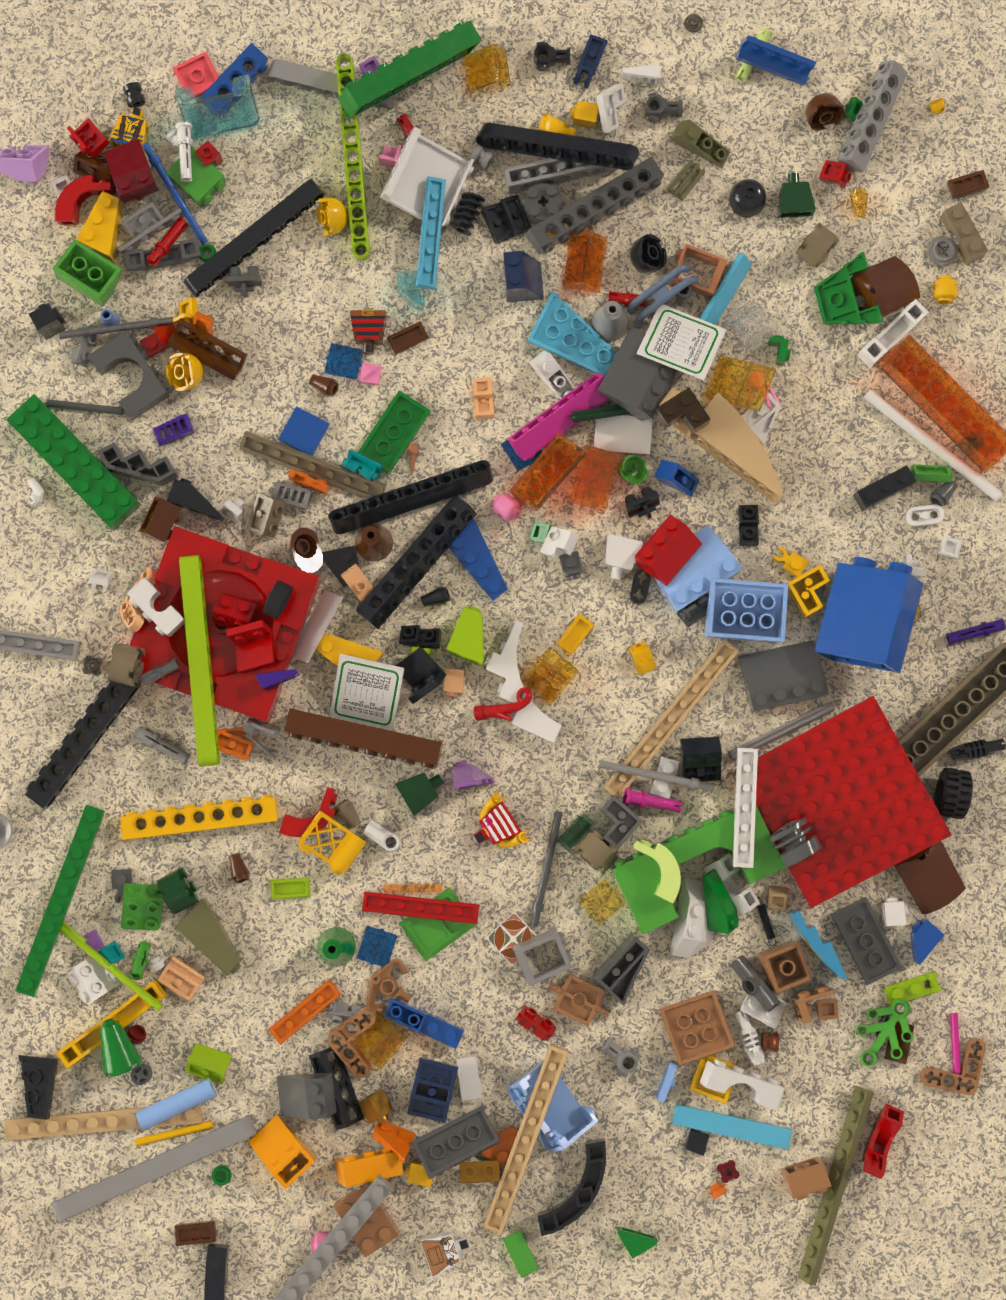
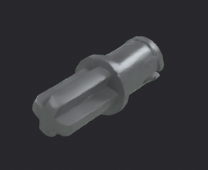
(159, 672)

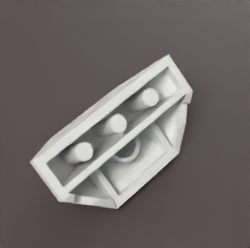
(691, 927)

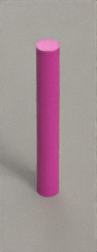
(955, 1043)

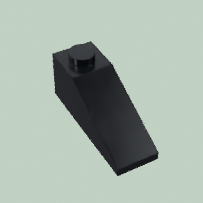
(188, 497)

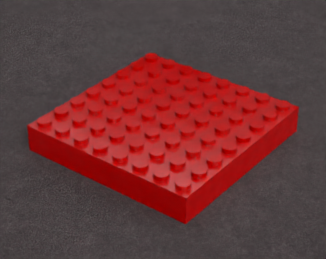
(856, 798)

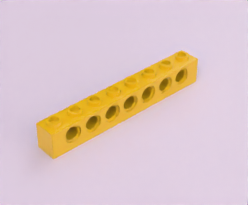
(130, 827)

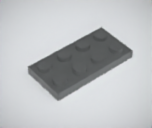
(866, 940)
(455, 1142)

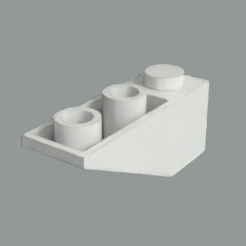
(552, 374)

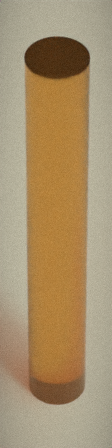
(412, 887)

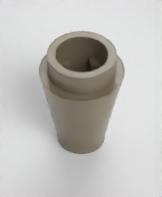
(348, 813)

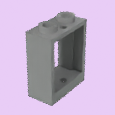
(520, 948)

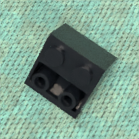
(701, 758)

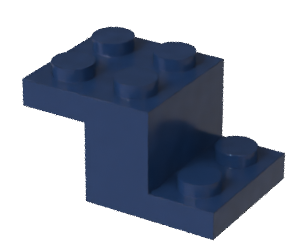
(432, 1089)

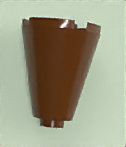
(377, 547)

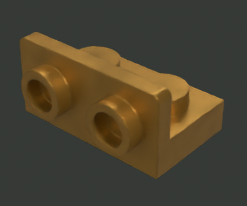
(479, 1172)

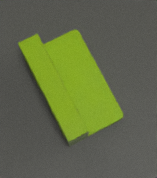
(208, 1063)

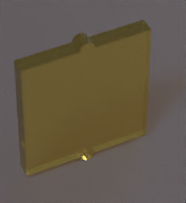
(601, 901)

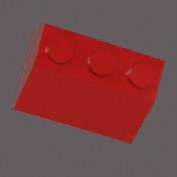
(667, 550)

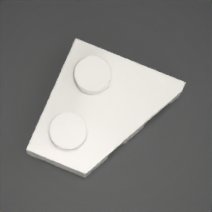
(762, 420)

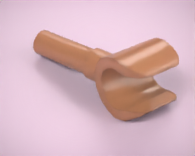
(413, 449)

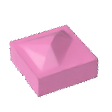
(370, 374)

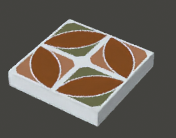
(510, 933)

